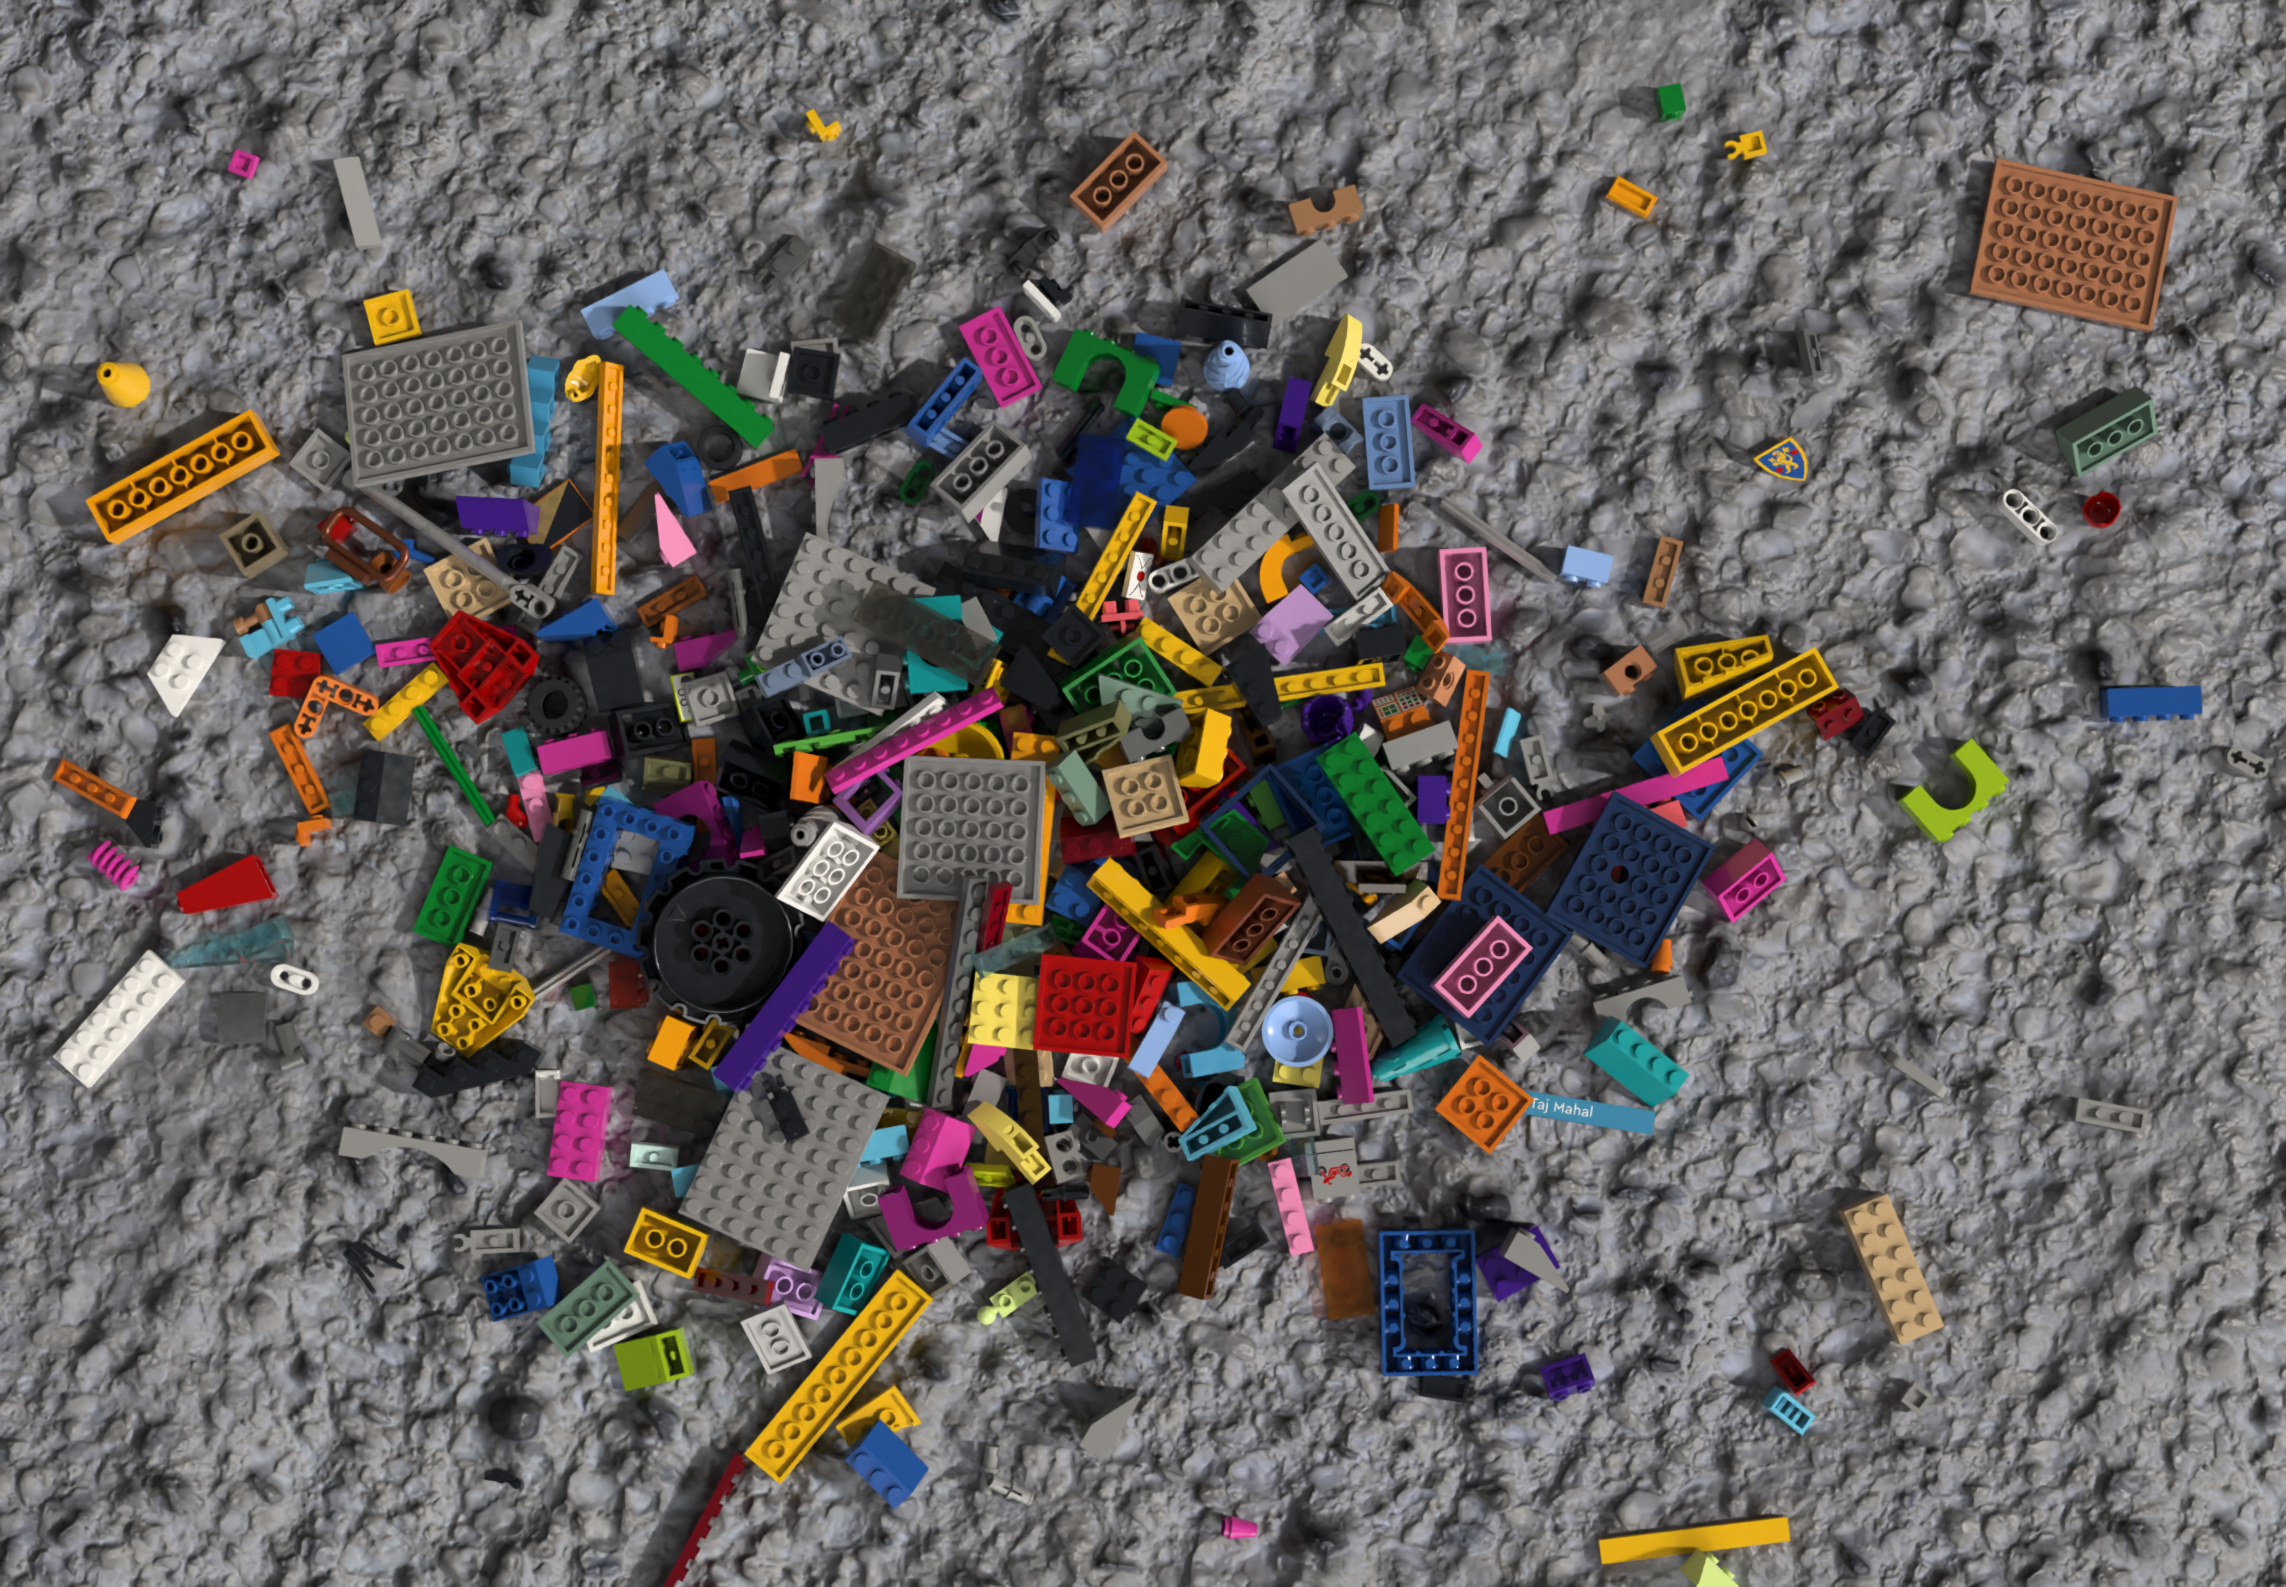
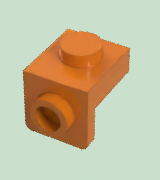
(315, 823)

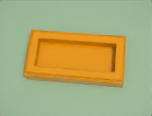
(1631, 197)

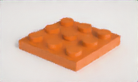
(1484, 1104)

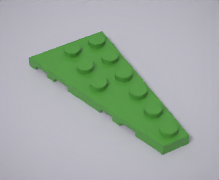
(834, 740)

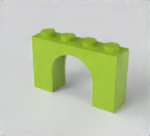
(1984, 782)

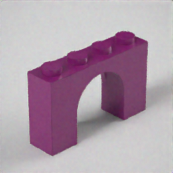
(701, 801)
(910, 1229)

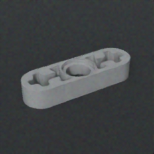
(1916, 1075)

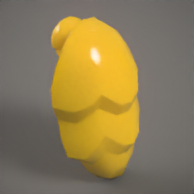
(582, 379)

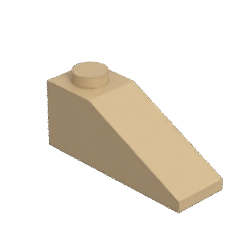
(1404, 911)

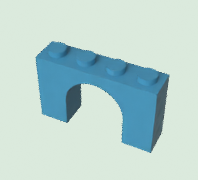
(1220, 1055)

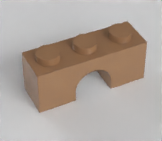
(1307, 219)

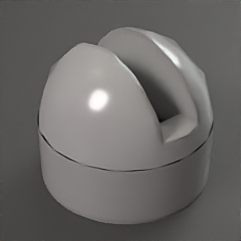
(1744, 824)
(447, 1048)

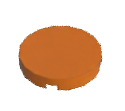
(1185, 426)

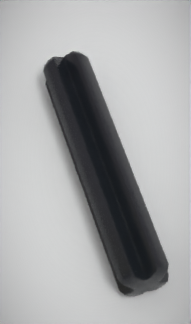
(1082, 426)

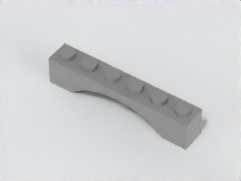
(829, 480)
(462, 1159)

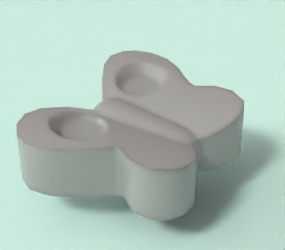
(1597, 718)

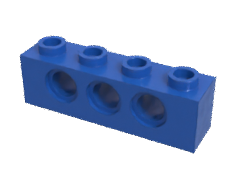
(944, 402)

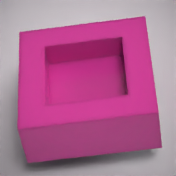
(243, 164)

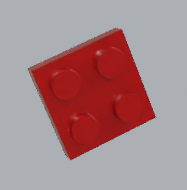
(294, 673)

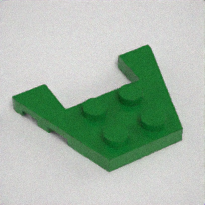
(1238, 836)

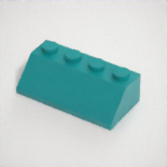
(1635, 1062)

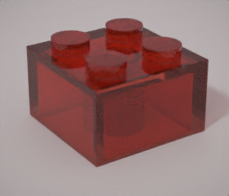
(627, 985)

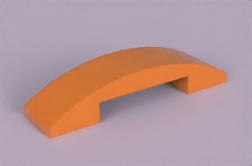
(1418, 609)

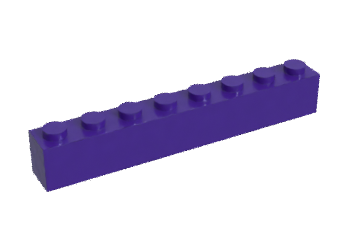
(784, 1007)

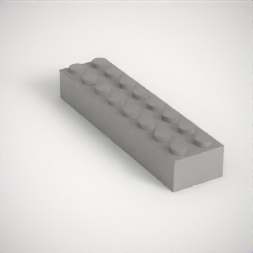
(1262, 519)

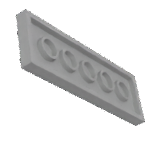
(1335, 531)

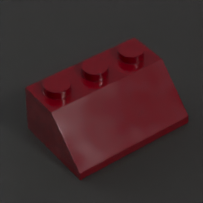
(1093, 841)

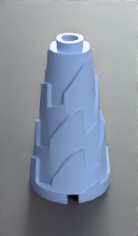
(1226, 367)

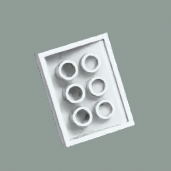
(828, 869)

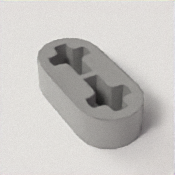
(2248, 758)

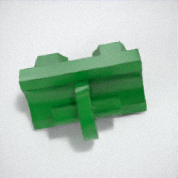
(1067, 930)

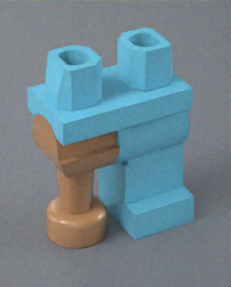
(275, 624)

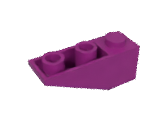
(701, 652)

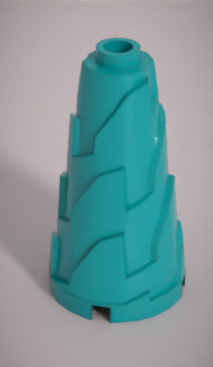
(1428, 1048)

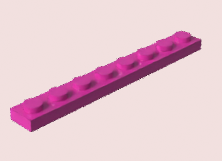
(913, 740)

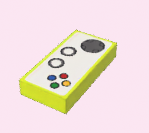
(681, 705)

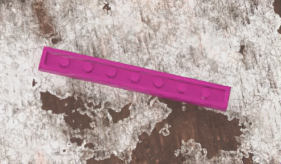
(1641, 793)

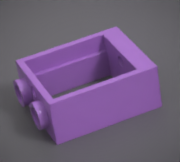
(882, 814)

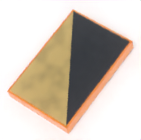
(561, 515)

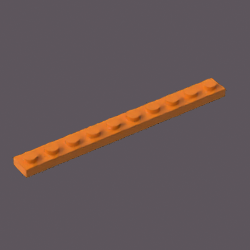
(1463, 785)
(1158, 1083)

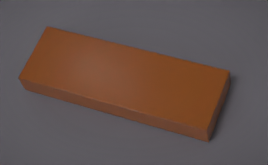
(672, 601)

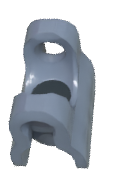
(1337, 428)

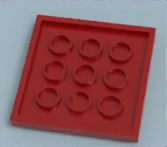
(1085, 1005)

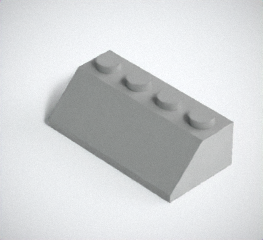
(981, 471)

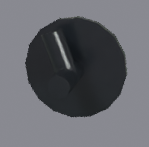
(1021, 511)

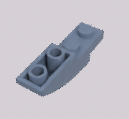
(803, 667)

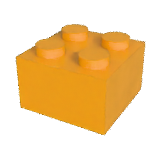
(672, 1042)

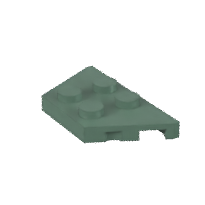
(1138, 700)

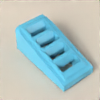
(1777, 1399)

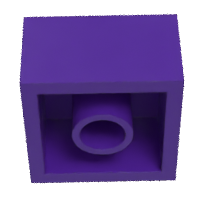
(1430, 805)

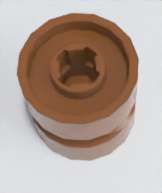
(384, 563)

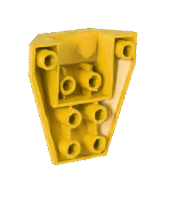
(477, 1000)

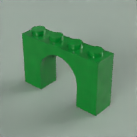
(1087, 349)

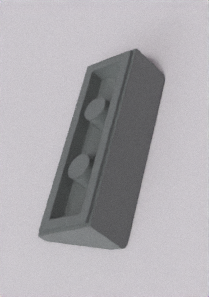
(641, 515)

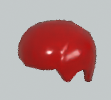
(2101, 509)

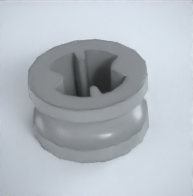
(1173, 1149)

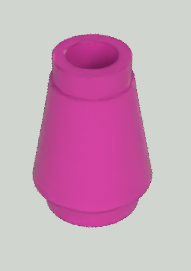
(1236, 1528)

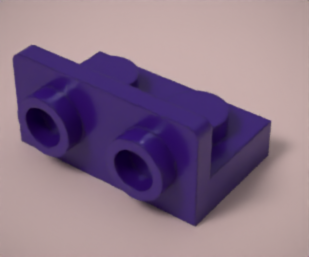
(1567, 1377)

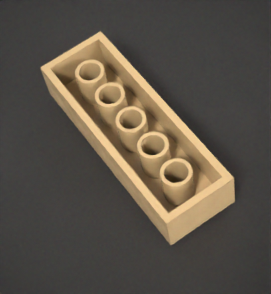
(1890, 1268)

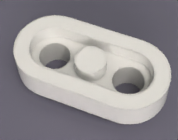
(295, 979)

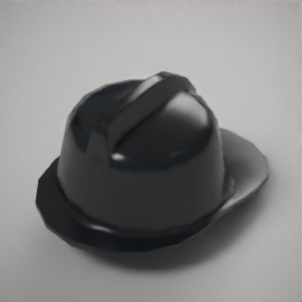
(524, 560)
(1208, 1090)

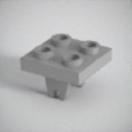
(1296, 1112)

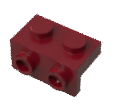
(1835, 713)

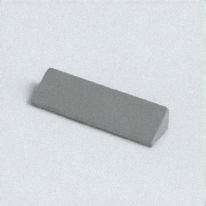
(357, 202)

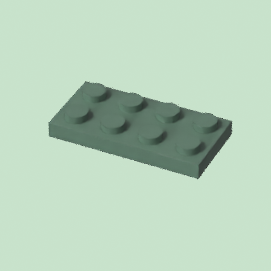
(588, 1308)

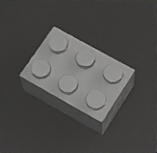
(1419, 748)

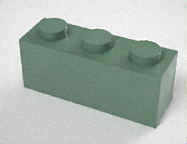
(1078, 788)

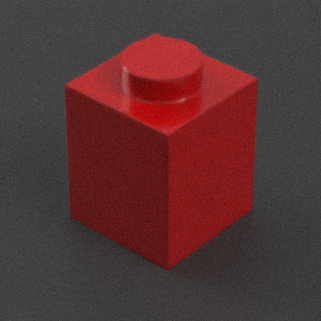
(342, 530)

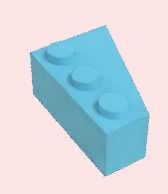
(1218, 1126)

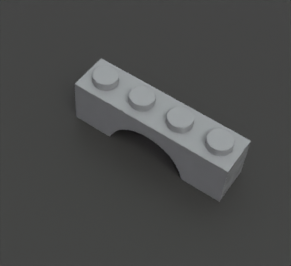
(1669, 993)

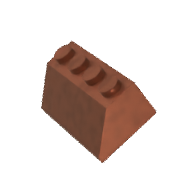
(1250, 920)

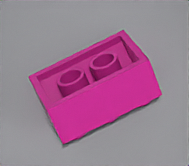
(1744, 880)
(937, 1148)

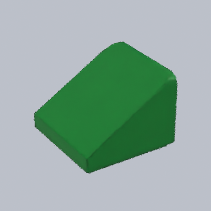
(584, 996)

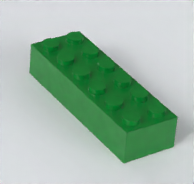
(1374, 804)

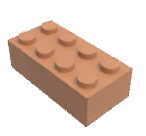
(1118, 182)

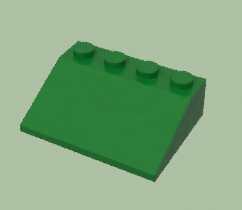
(1124, 660)
(916, 1084)

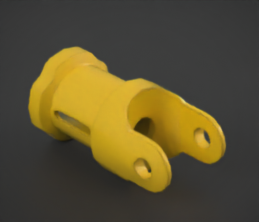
(564, 810)

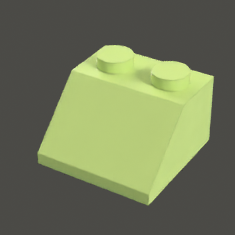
(1704, 1572)

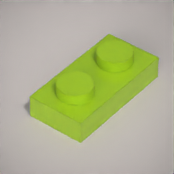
(1151, 440)

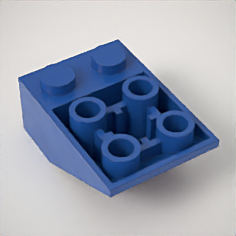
(681, 477)
(585, 622)
(522, 1288)

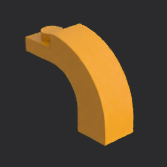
(1270, 578)

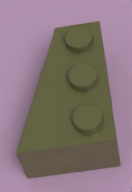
(1094, 730)

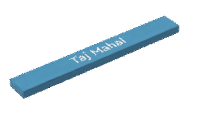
(1591, 1113)

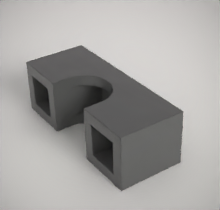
(1172, 727)

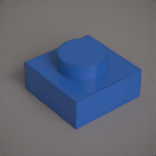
(1314, 579)

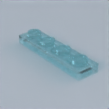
(1015, 950)

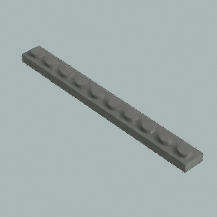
(956, 991)

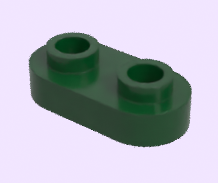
(917, 483)
(1357, 507)

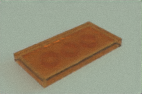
(1344, 1269)

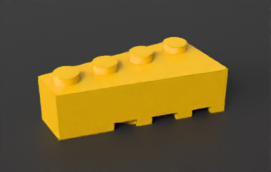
(1719, 664)

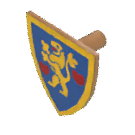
(1784, 459)

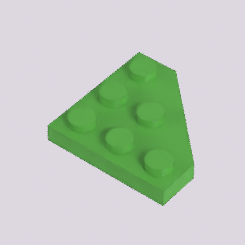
(1268, 1132)

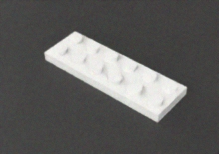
(119, 1018)

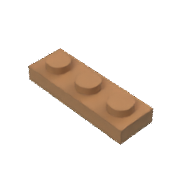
(1662, 572)

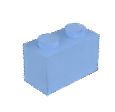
(1585, 566)

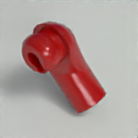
(513, 813)

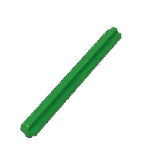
(453, 765)

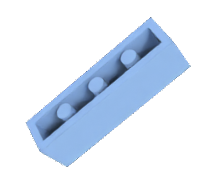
(649, 294)

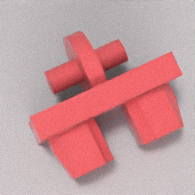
(1110, 614)

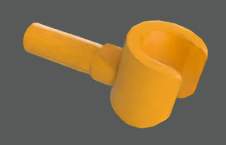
(1368, 899)

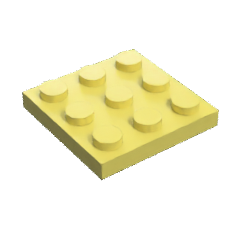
(1003, 1011)

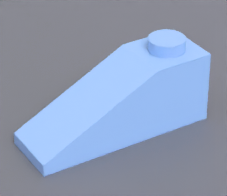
(1156, 1039)

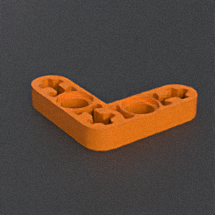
(323, 697)

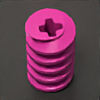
(113, 866)

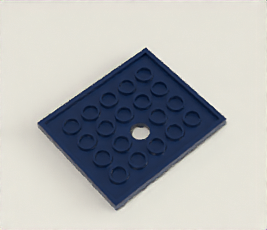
(1661, 871)
(1481, 898)

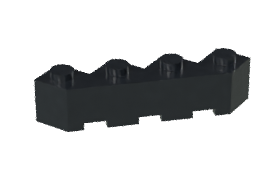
(492, 1069)

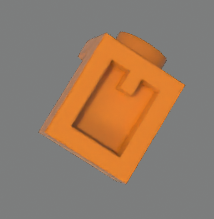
(669, 630)

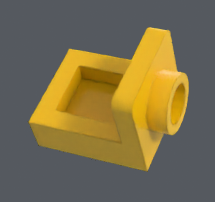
(816, 126)

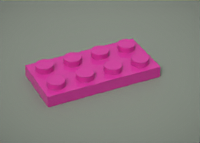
(1000, 357)

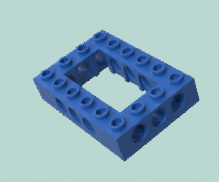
(611, 816)
(1463, 1353)

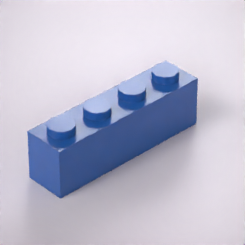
(2151, 702)

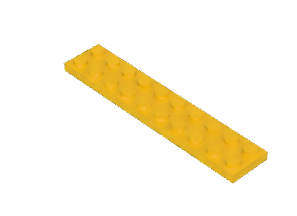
(838, 1376)

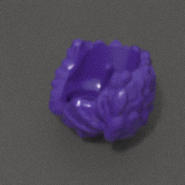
(1326, 719)

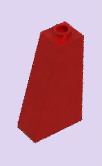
(231, 887)

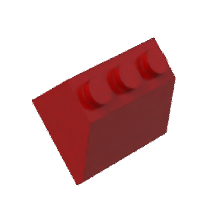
(1150, 985)

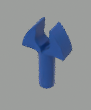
(417, 555)

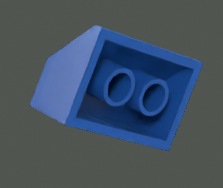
(886, 1463)

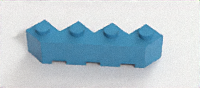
(542, 378)

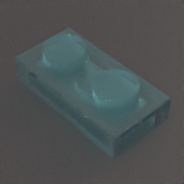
(1484, 660)

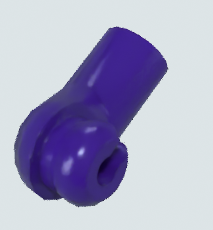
(1361, 700)

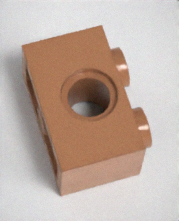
(1639, 661)
(1440, 678)

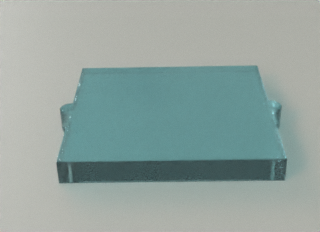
(1304, 1156)

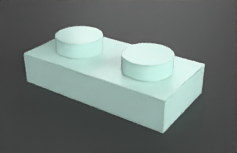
(654, 1156)

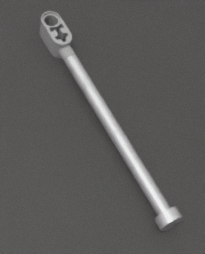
(529, 605)

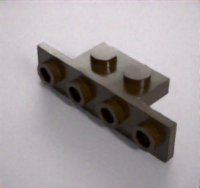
(1374, 876)

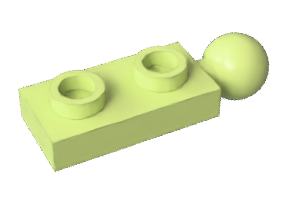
(1008, 1298)

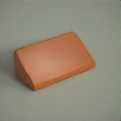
(1388, 528)

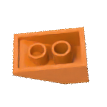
(808, 779)

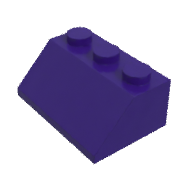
(498, 516)

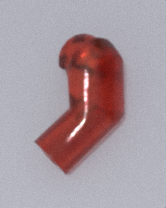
(1150, 546)

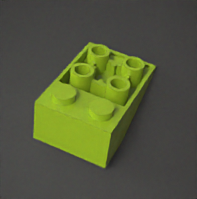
(654, 1359)

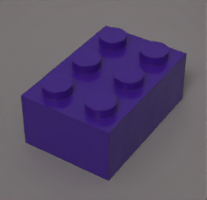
(1503, 1275)

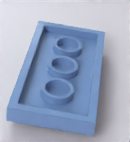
(1388, 443)

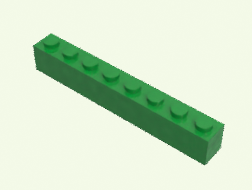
(693, 377)

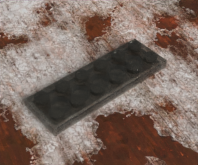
(927, 633)

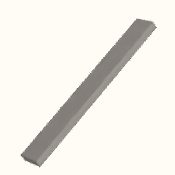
(1274, 976)

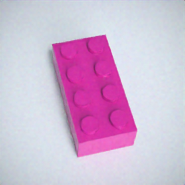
(579, 1130)

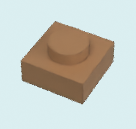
(379, 1021)

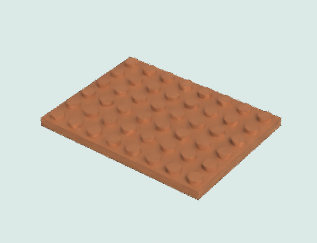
(2073, 245)
(894, 976)

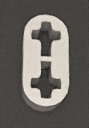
(1377, 358)

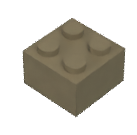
(254, 544)

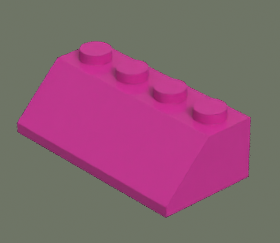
(1351, 1056)

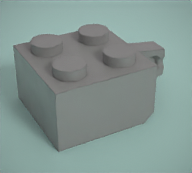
(1504, 804)

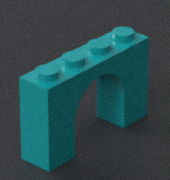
(926, 678)

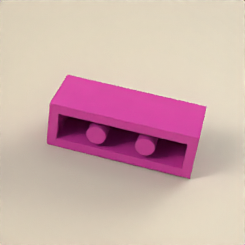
(575, 751)

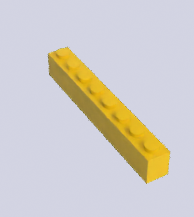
(1177, 944)

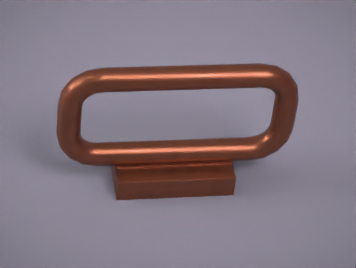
(353, 564)

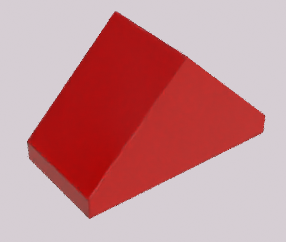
(1792, 1372)

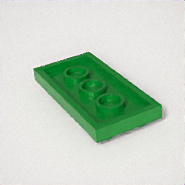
(453, 897)

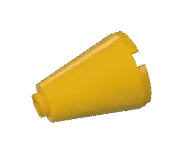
(123, 383)

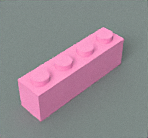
(1290, 1206)

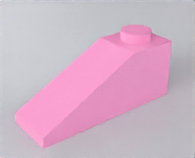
(672, 538)

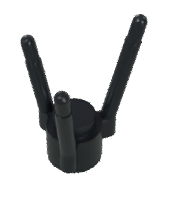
(357, 1256)

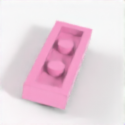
(535, 802)

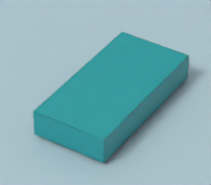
(519, 751)

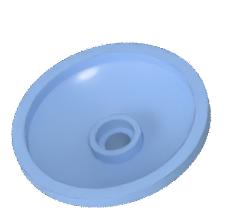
(1292, 1048)

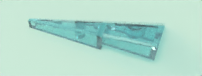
(262, 943)

